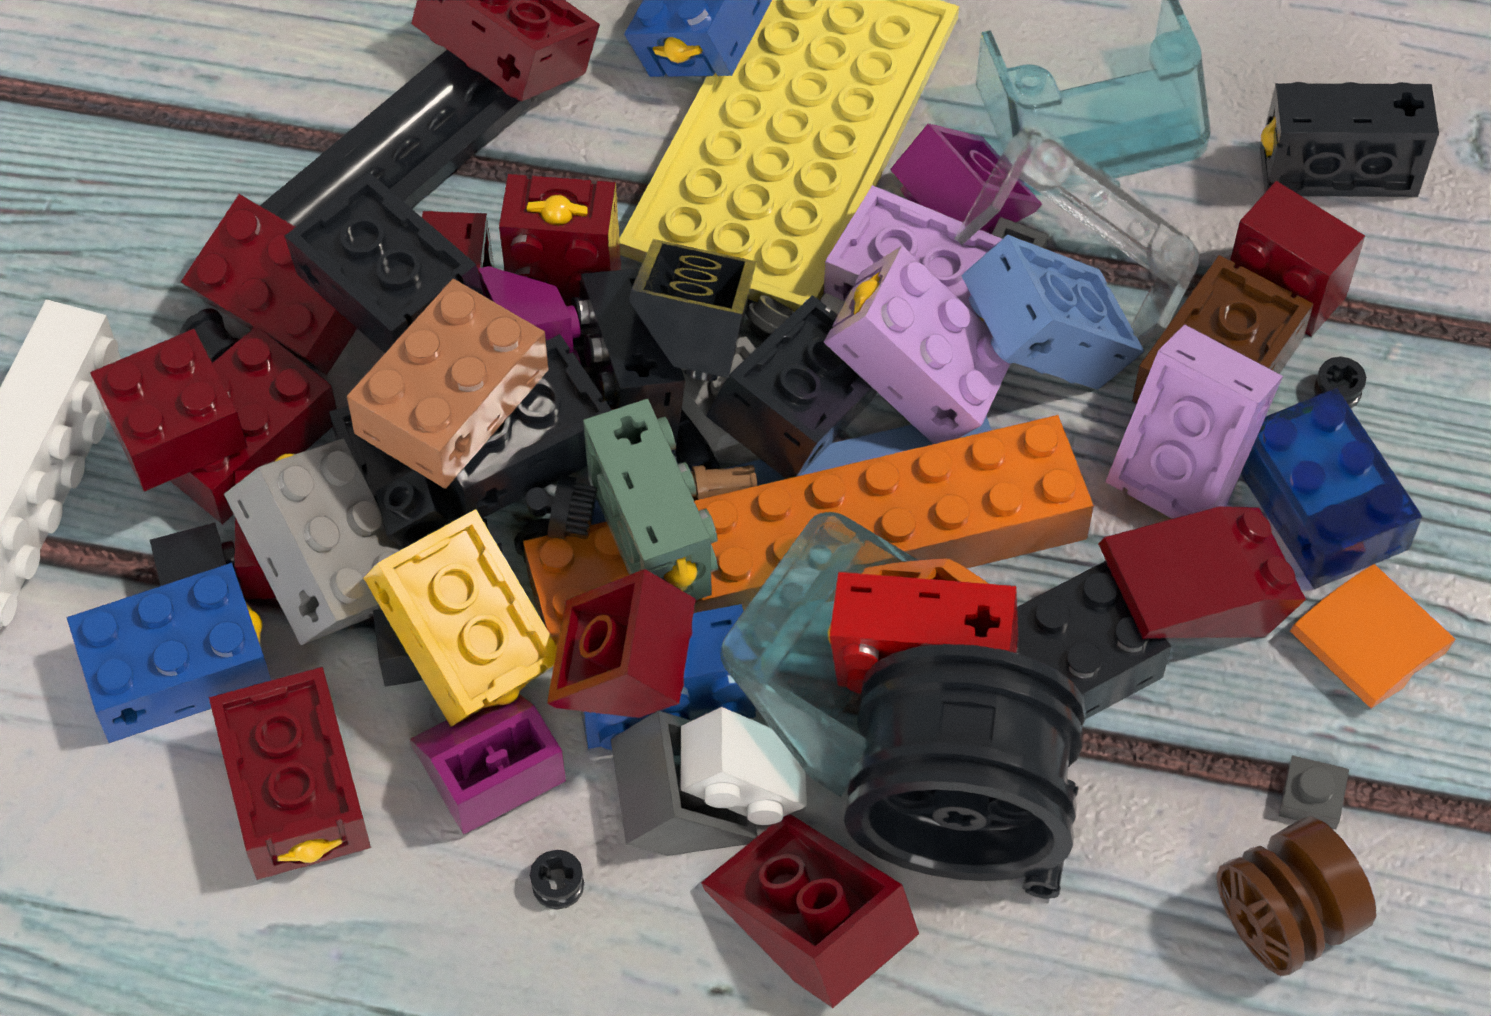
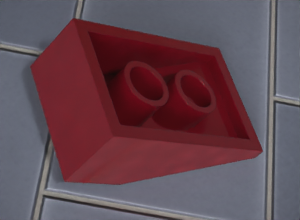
(1204, 575)
(814, 908)

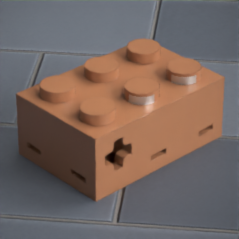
(448, 383)

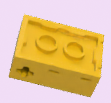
(463, 618)

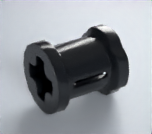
(211, 332)

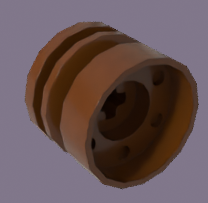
(1296, 895)

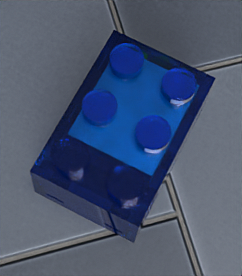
(1329, 489)

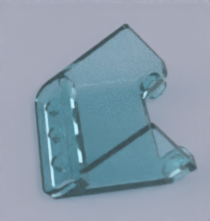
(783, 651)

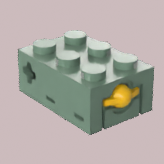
(650, 498)

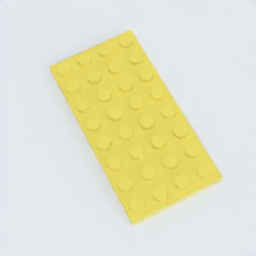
(793, 138)

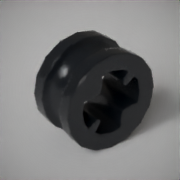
(1336, 370)
(572, 869)

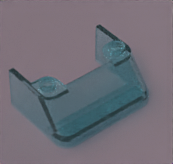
(1115, 123)

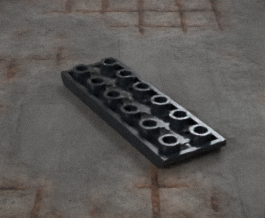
(406, 140)

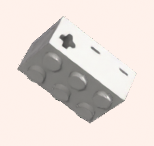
(314, 536)

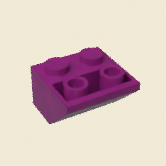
(491, 761)

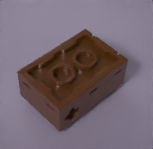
(1241, 314)

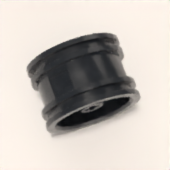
(966, 763)

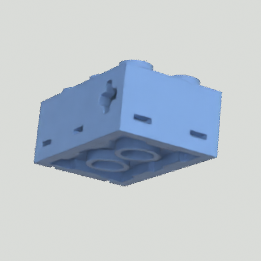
(1051, 313)

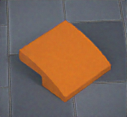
(1372, 635)

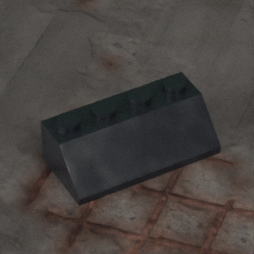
(693, 305)

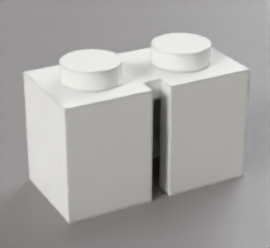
(740, 767)

